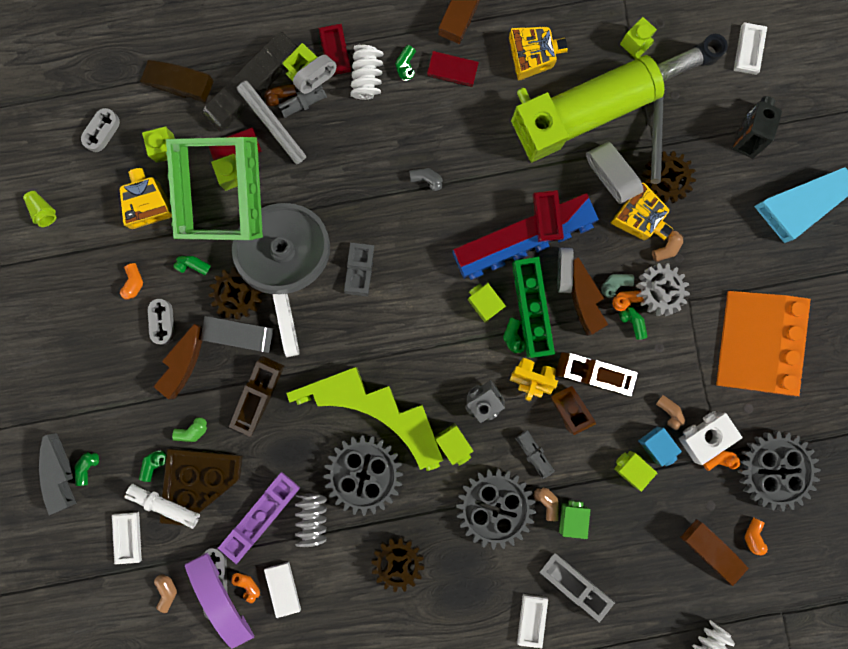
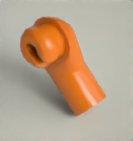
(725, 458)
(754, 539)

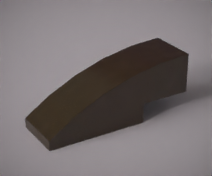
(177, 80)
(256, 395)

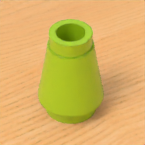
(39, 209)

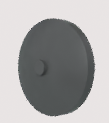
(288, 255)

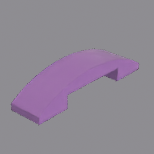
(259, 518)
(216, 602)

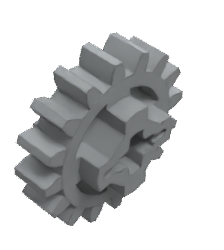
(658, 297)

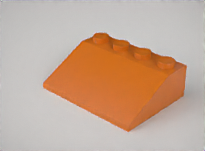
(763, 342)

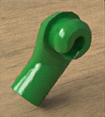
(403, 63)
(192, 262)
(637, 320)
(512, 338)
(82, 467)

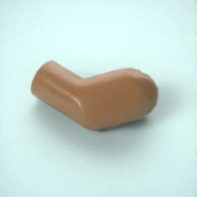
(674, 243)
(677, 418)
(550, 501)
(167, 591)

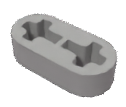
(314, 74)
(100, 130)
(565, 270)
(155, 322)

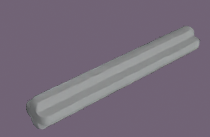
(271, 122)

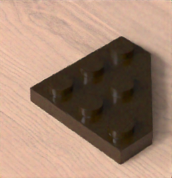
(198, 478)

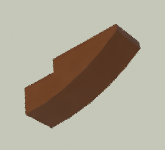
(457, 19)
(585, 296)
(180, 363)
(596, 373)
(714, 552)

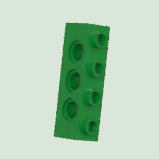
(533, 307)

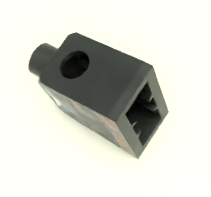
(758, 128)

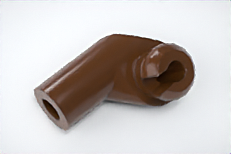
(273, 94)

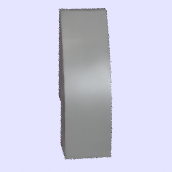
(577, 587)

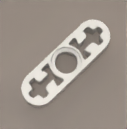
(286, 324)

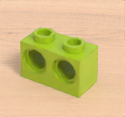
(454, 445)

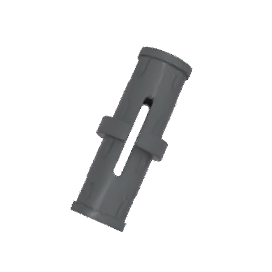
(302, 101)
(535, 454)

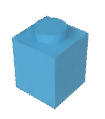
(660, 447)

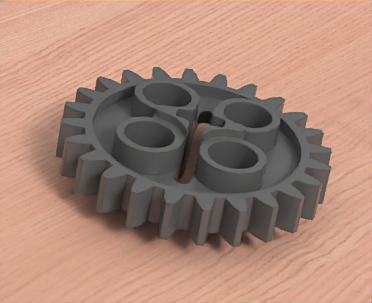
(778, 448)
(342, 469)
(487, 529)

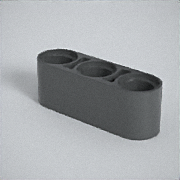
(236, 334)

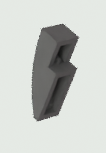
(54, 474)

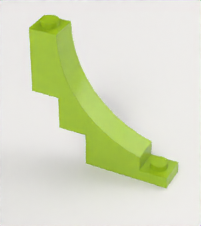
(349, 391)

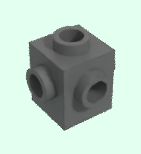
(484, 402)

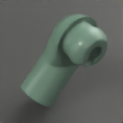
(614, 281)

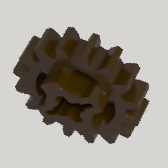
(670, 187)
(226, 297)
(404, 572)

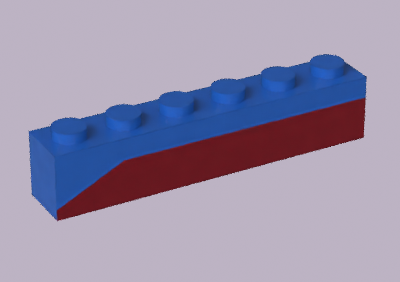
(520, 238)

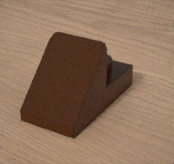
(573, 411)

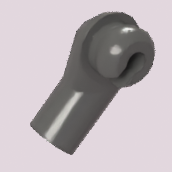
(427, 175)

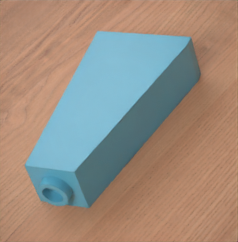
(802, 206)

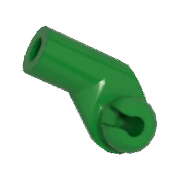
(150, 463)

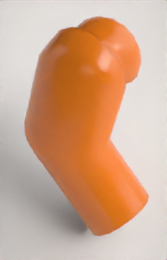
(133, 283)
(625, 298)
(246, 582)

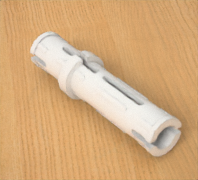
(154, 502)

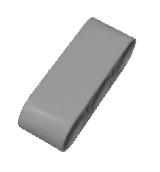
(614, 172)

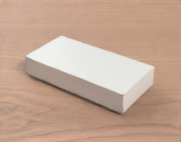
(750, 48)
(126, 538)
(282, 589)
(532, 621)

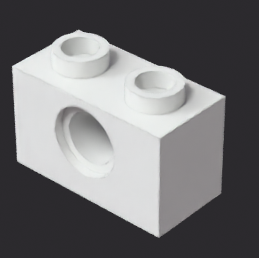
(723, 433)

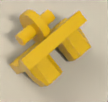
(532, 382)

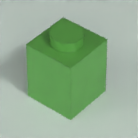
(574, 519)

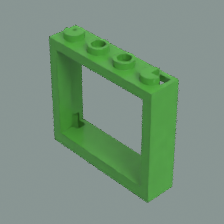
(247, 181)

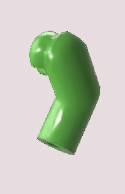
(193, 433)

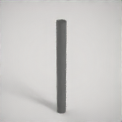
(657, 141)

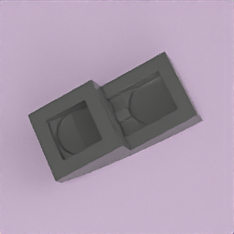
(359, 269)

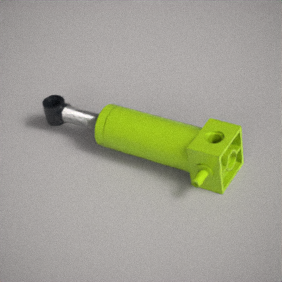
(549, 122)

